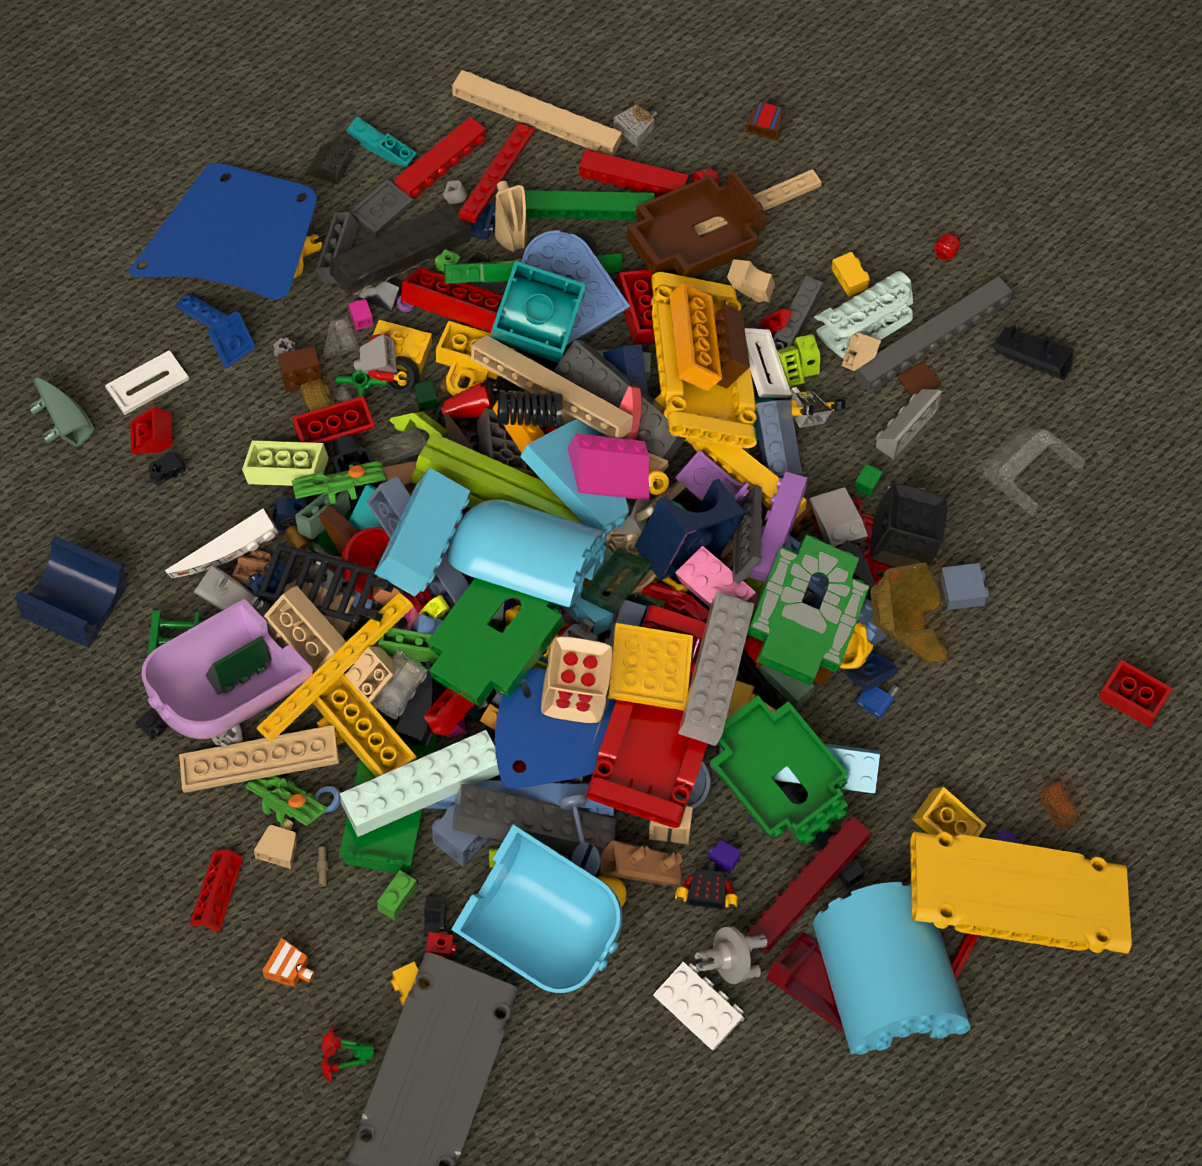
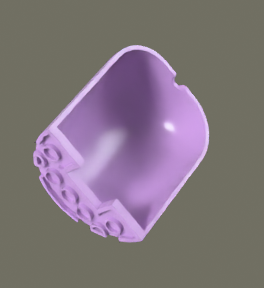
(185, 697)

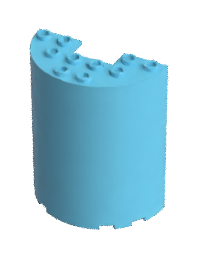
(887, 969)

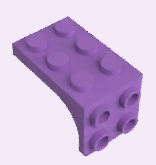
(700, 474)

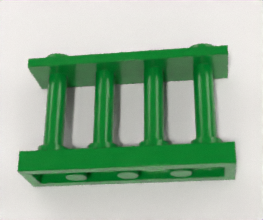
(159, 623)

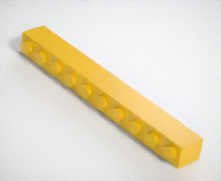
(740, 466)

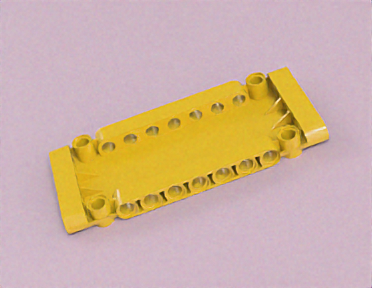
(692, 412)
(1019, 892)

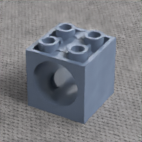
(456, 844)

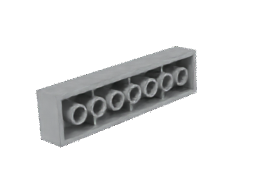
(716, 669)

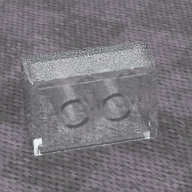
(402, 686)

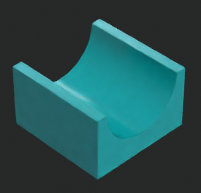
(537, 311)

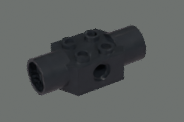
(350, 453)

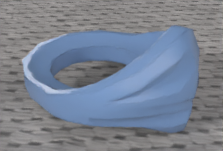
(336, 792)

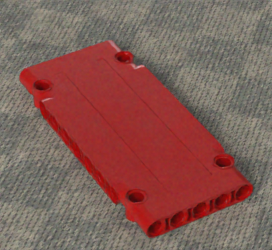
(643, 749)

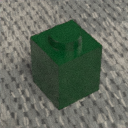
(425, 395)

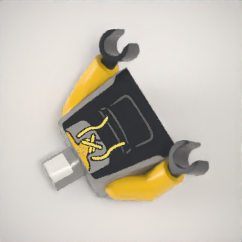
(810, 409)

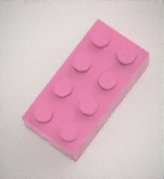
(707, 575)

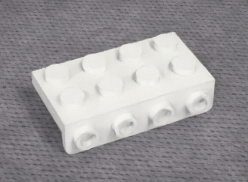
(699, 1005)

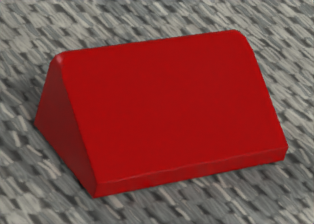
(776, 320)

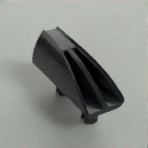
(1035, 352)
(411, 723)

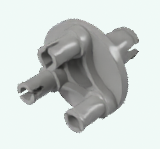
(732, 955)

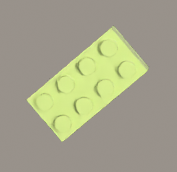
(283, 461)

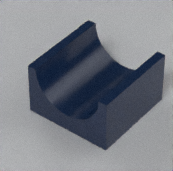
(677, 534)
(74, 593)

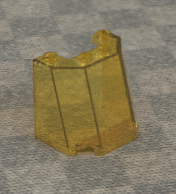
(899, 609)

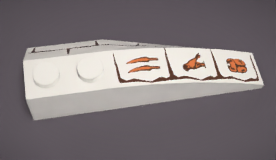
(228, 546)

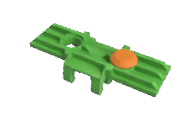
(338, 482)
(299, 806)

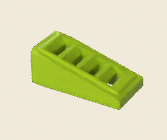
(791, 350)

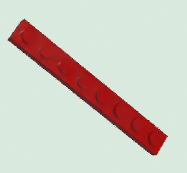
(496, 172)

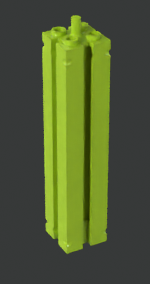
(487, 477)

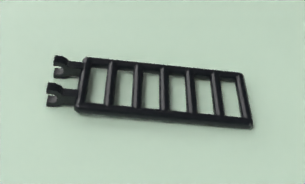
(325, 561)

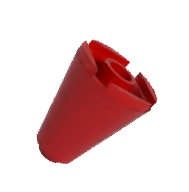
(469, 402)

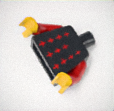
(707, 888)

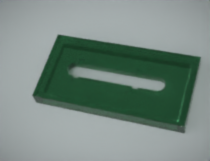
(620, 559)

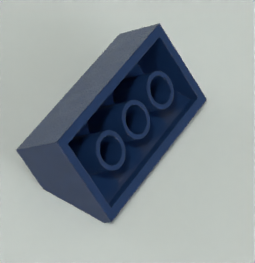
(630, 362)

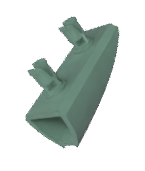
(67, 415)

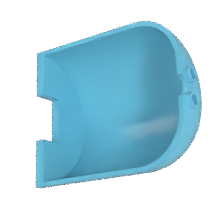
(527, 550)
(543, 915)

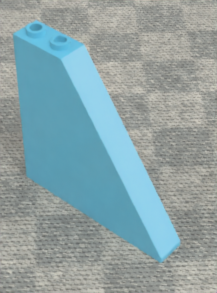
(552, 463)

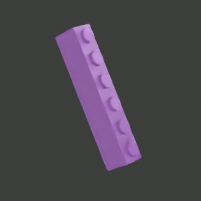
(779, 520)

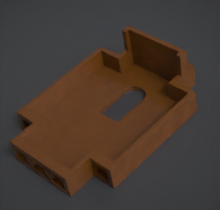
(669, 241)

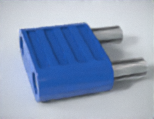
(876, 700)

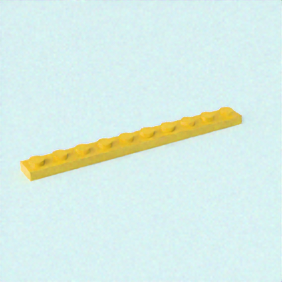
(334, 668)

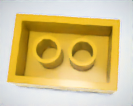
(415, 344)

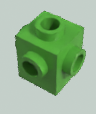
(446, 258)

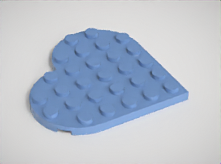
(573, 259)

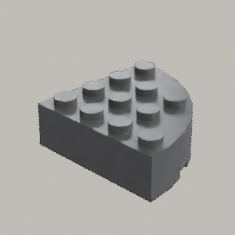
(498, 444)

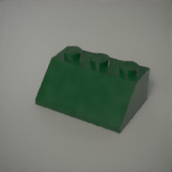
(238, 666)

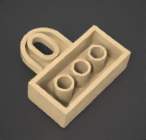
(303, 628)

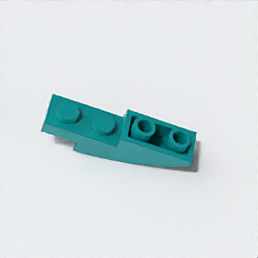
(380, 144)

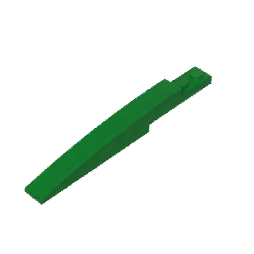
(501, 270)

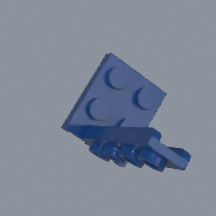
(226, 332)

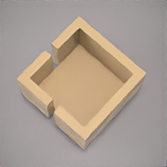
(679, 835)

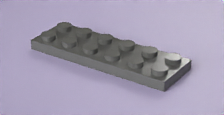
(748, 536)

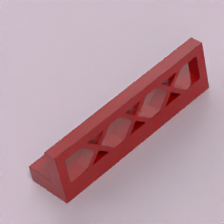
(219, 889)

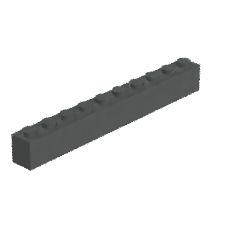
(934, 333)

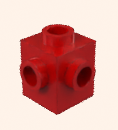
(441, 944)

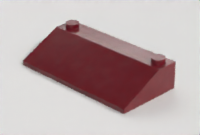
(804, 977)

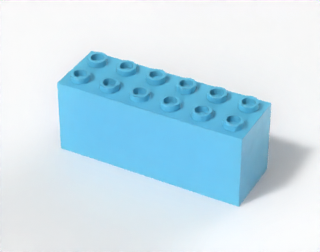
(423, 532)

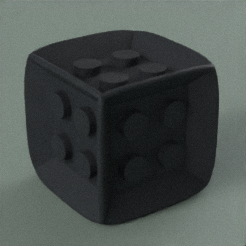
(908, 526)

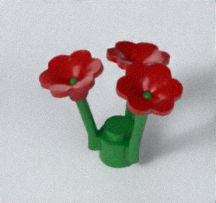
(362, 1051)

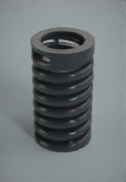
(530, 404)

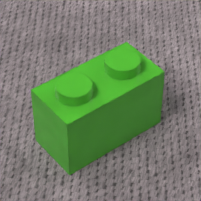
(397, 895)

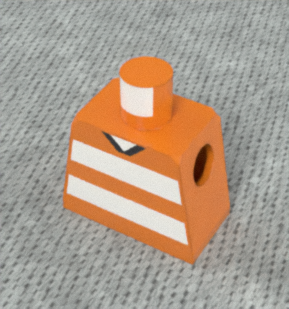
(287, 965)

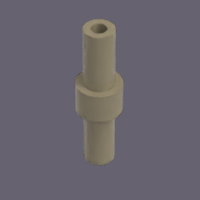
(322, 866)

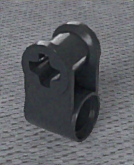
(166, 468)

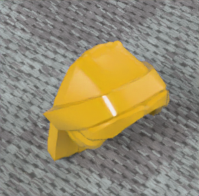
(857, 649)

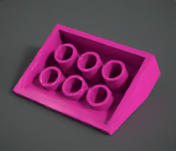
(610, 466)

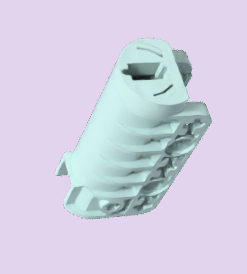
(868, 313)

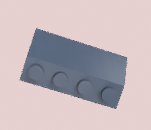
(777, 437)

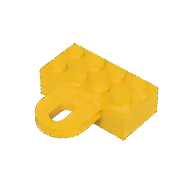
(455, 351)

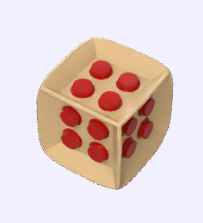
(576, 679)

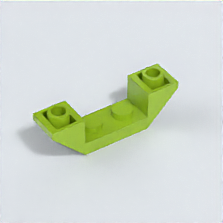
(420, 420)

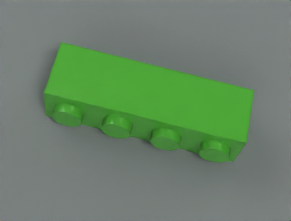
(410, 642)

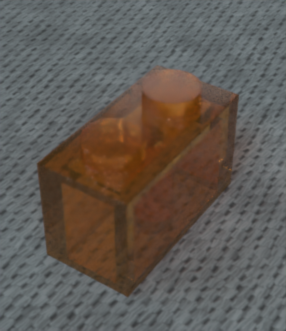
(1058, 806)

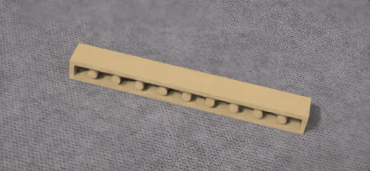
(536, 113)
(536, 378)

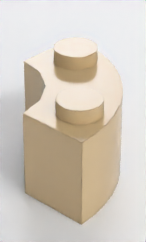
(751, 281)

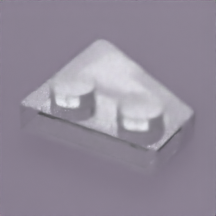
(340, 338)

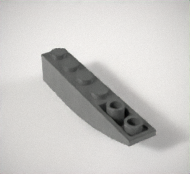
(801, 310)

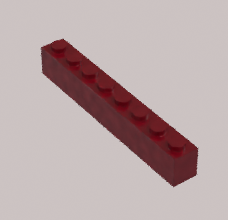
(811, 883)

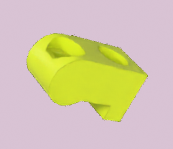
(436, 608)

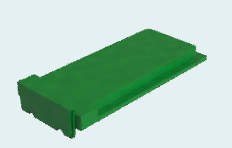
(389, 846)

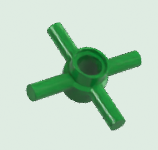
(356, 379)

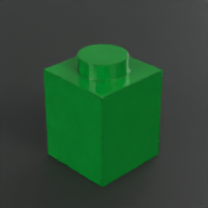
(868, 480)

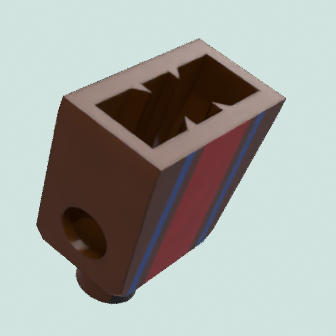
(765, 120)

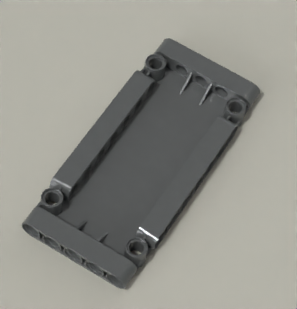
(434, 1067)

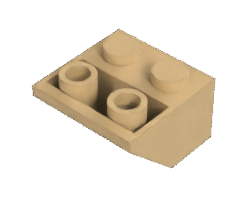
(371, 672)

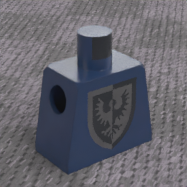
(285, 511)

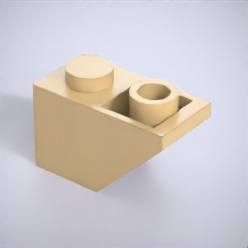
(860, 351)

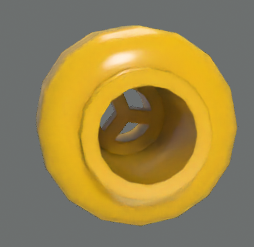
(657, 482)

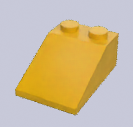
(947, 814)

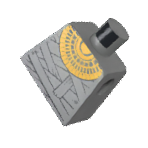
(635, 123)

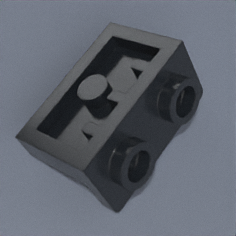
(152, 724)

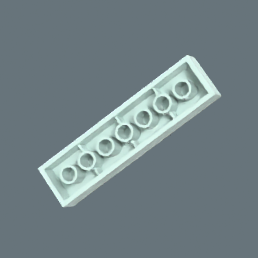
(420, 783)

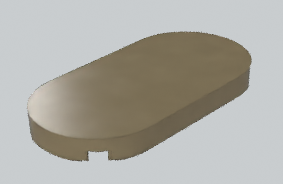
(671, 492)

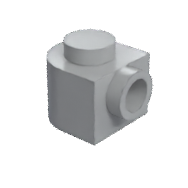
(455, 192)

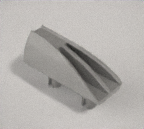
(225, 591)

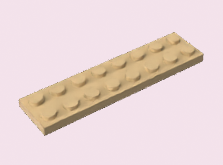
(259, 758)

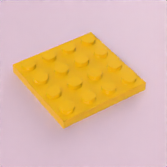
(650, 666)

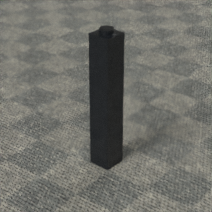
(853, 871)

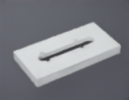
(121, 385)
(779, 386)

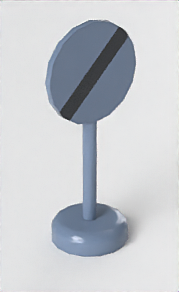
(585, 854)

